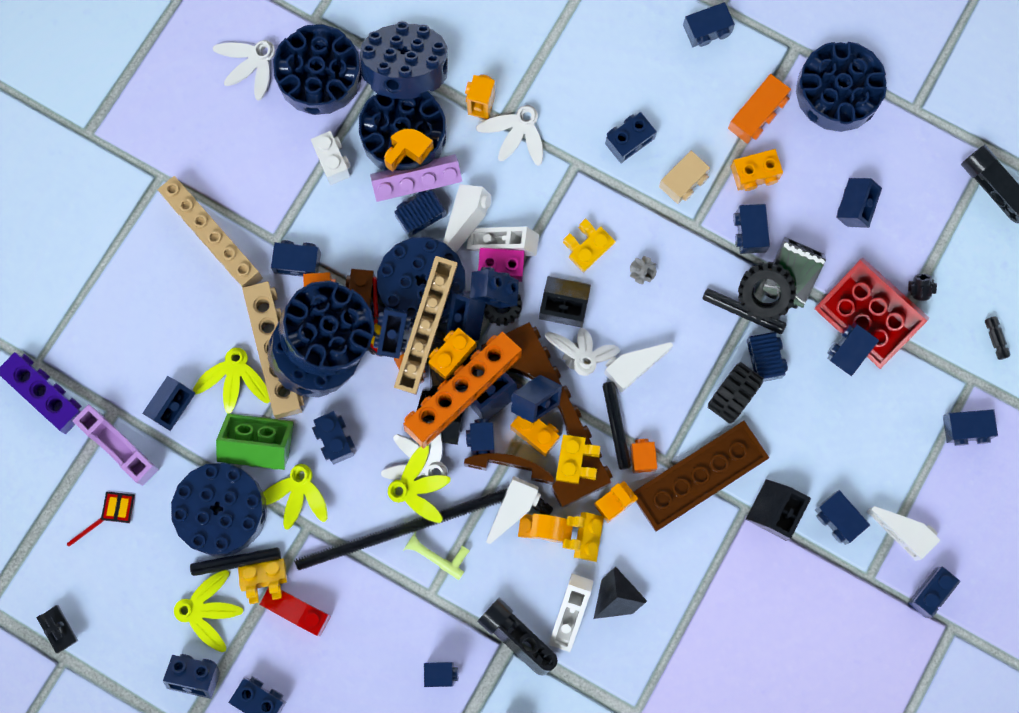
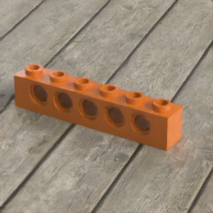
(425, 432)

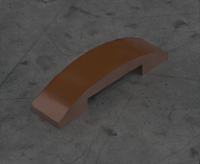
(481, 462)

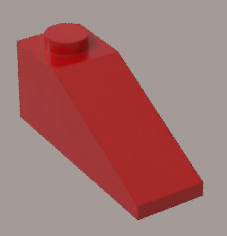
(297, 612)

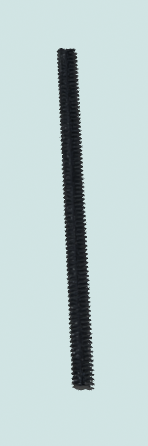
(398, 531)

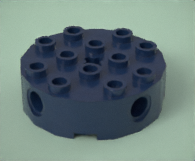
(404, 60)
(836, 66)
(298, 74)
(386, 116)
(410, 263)
(335, 309)
(298, 380)
(224, 531)

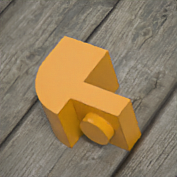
(409, 143)
(615, 501)
(544, 527)

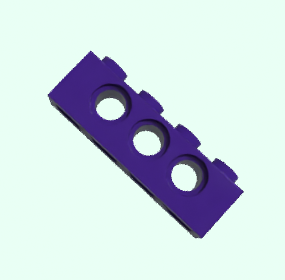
(13, 371)

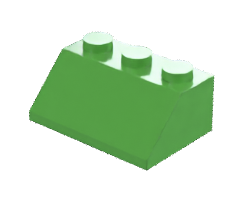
(254, 441)

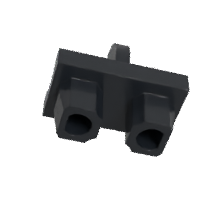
(57, 629)

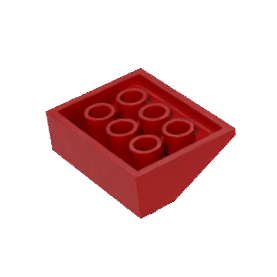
(876, 306)

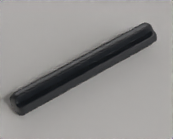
(735, 307)
(616, 425)
(234, 561)

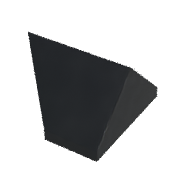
(617, 596)

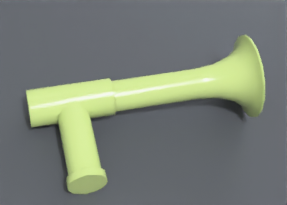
(451, 568)

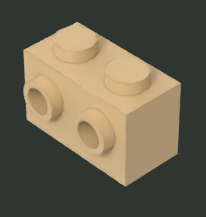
(685, 177)

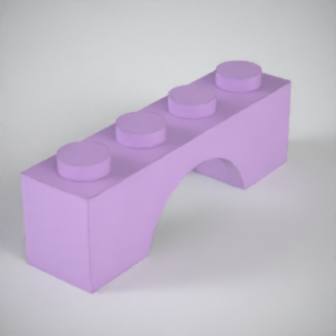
(436, 174)
(115, 444)

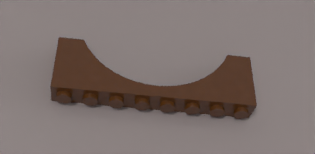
(536, 362)

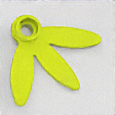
(233, 372)
(421, 486)
(295, 501)
(216, 610)

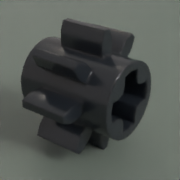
(922, 287)

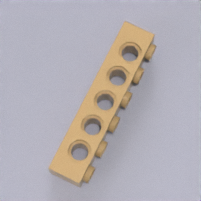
(209, 233)
(254, 297)
(426, 325)

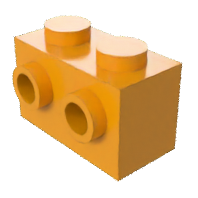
(480, 96)
(756, 170)
(452, 353)
(536, 434)

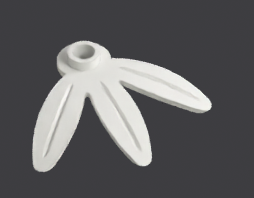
(247, 67)
(515, 136)
(584, 357)
(409, 447)

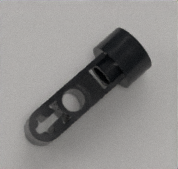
(995, 180)
(500, 619)

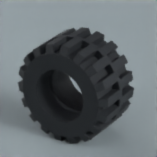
(767, 310)
(735, 393)

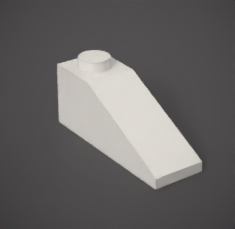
(467, 213)
(504, 238)
(633, 365)
(515, 505)
(910, 534)
(571, 612)

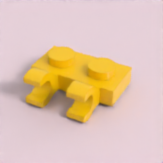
(591, 249)
(571, 459)
(588, 536)
(262, 575)

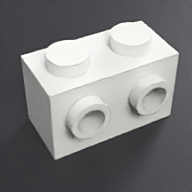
(330, 158)

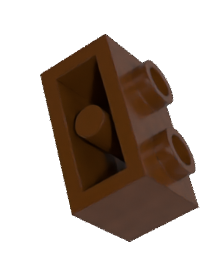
(362, 283)

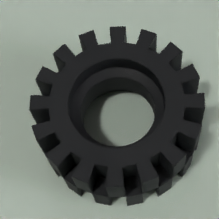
(503, 318)

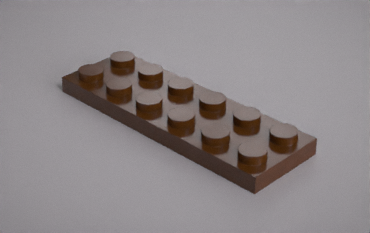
(700, 476)

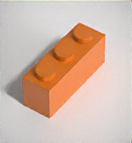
(760, 109)

